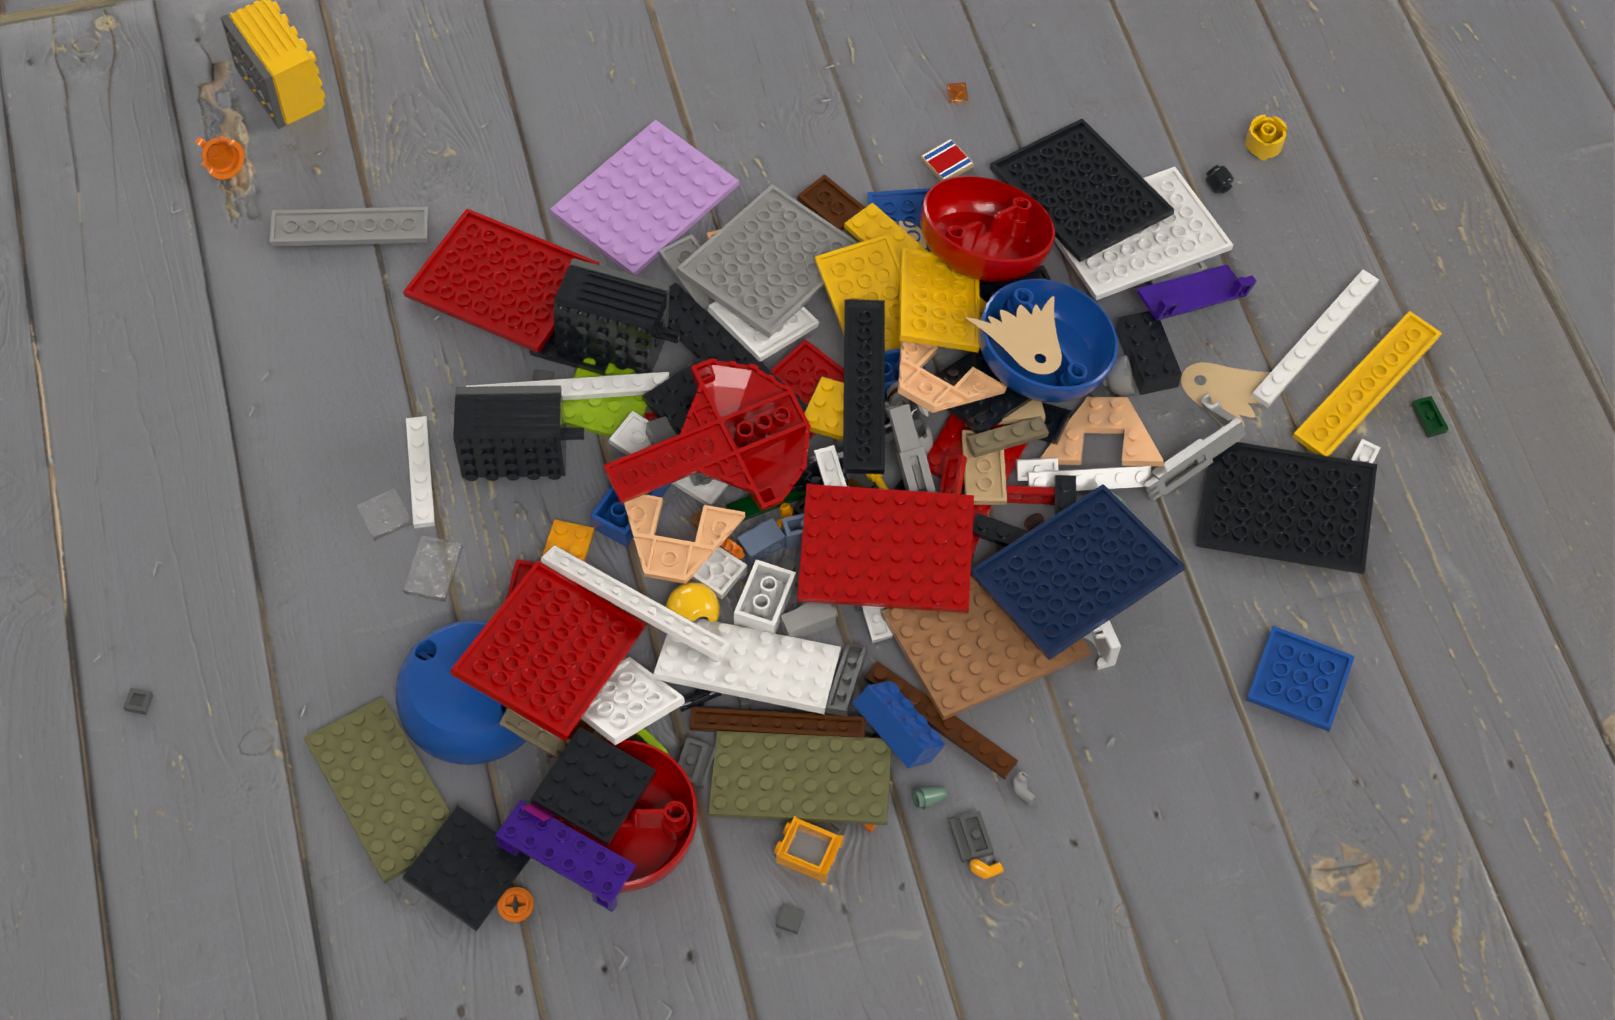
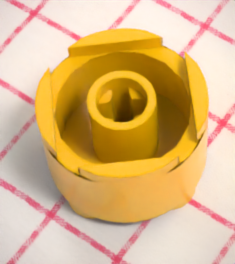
(1266, 137)

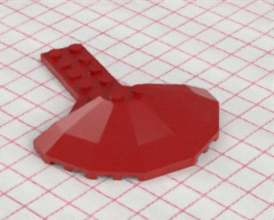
(737, 431)

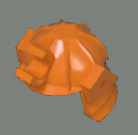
(221, 157)

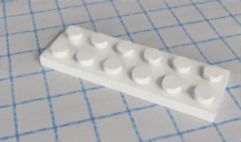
(632, 437)

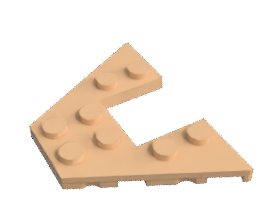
(932, 391)
(1106, 416)
(675, 558)

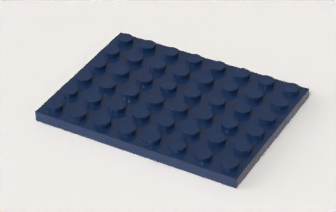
(1076, 571)

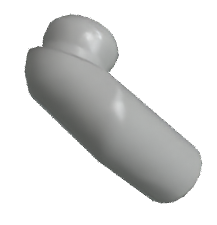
(1020, 787)

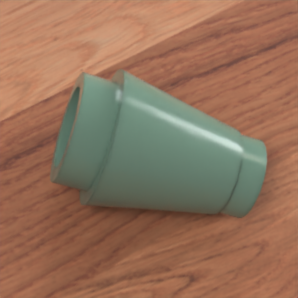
(927, 796)

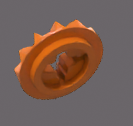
(732, 548)
(508, 898)

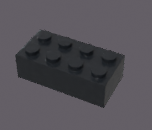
(1148, 352)

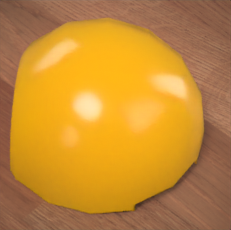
(694, 601)

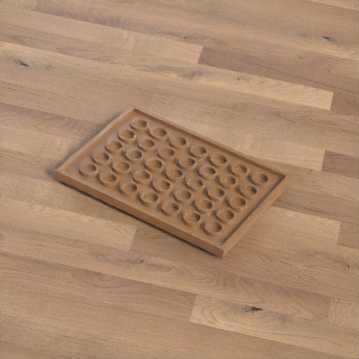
(971, 654)

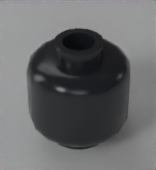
(1219, 179)

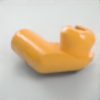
(786, 511)
(983, 870)

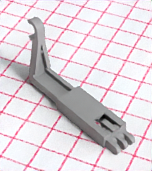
(1198, 454)
(911, 455)

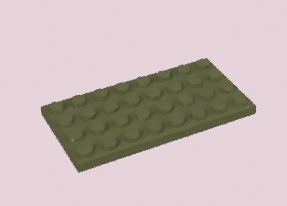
(800, 777)
(380, 786)

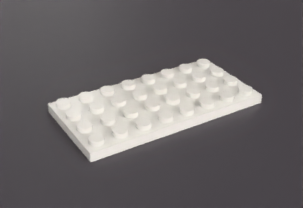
(755, 667)

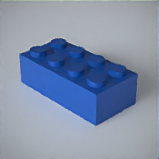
(612, 519)
(899, 724)

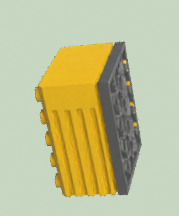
(274, 62)

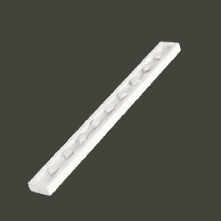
(1314, 338)
(599, 386)
(832, 475)
(636, 603)

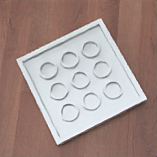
(755, 341)
(630, 702)

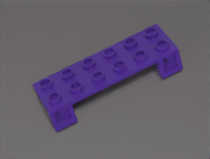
(1194, 292)
(566, 854)

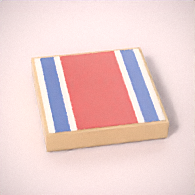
(947, 160)

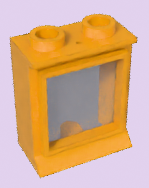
(808, 849)

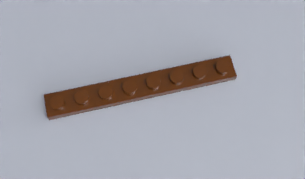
(776, 722)
(951, 728)

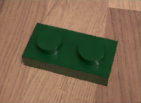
(1429, 416)

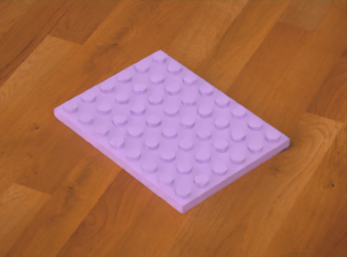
(644, 197)

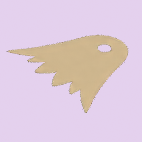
(1027, 336)
(1225, 385)

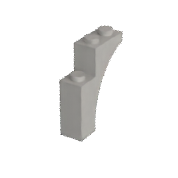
(808, 619)

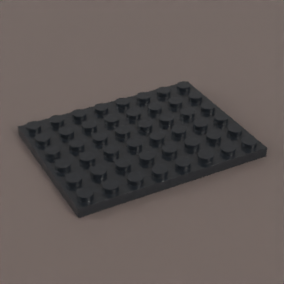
(1083, 188)
(1288, 507)

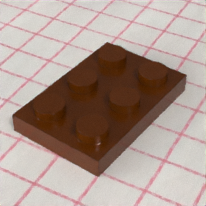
(830, 202)

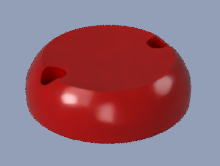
(986, 228)
(661, 822)

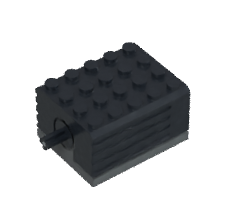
(612, 316)
(511, 432)

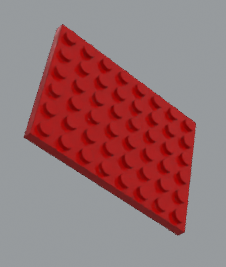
(495, 279)
(886, 548)
(549, 650)

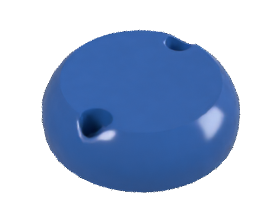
(1083, 332)
(444, 712)

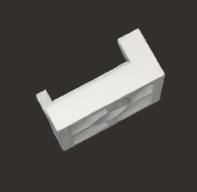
(721, 572)
(1106, 645)

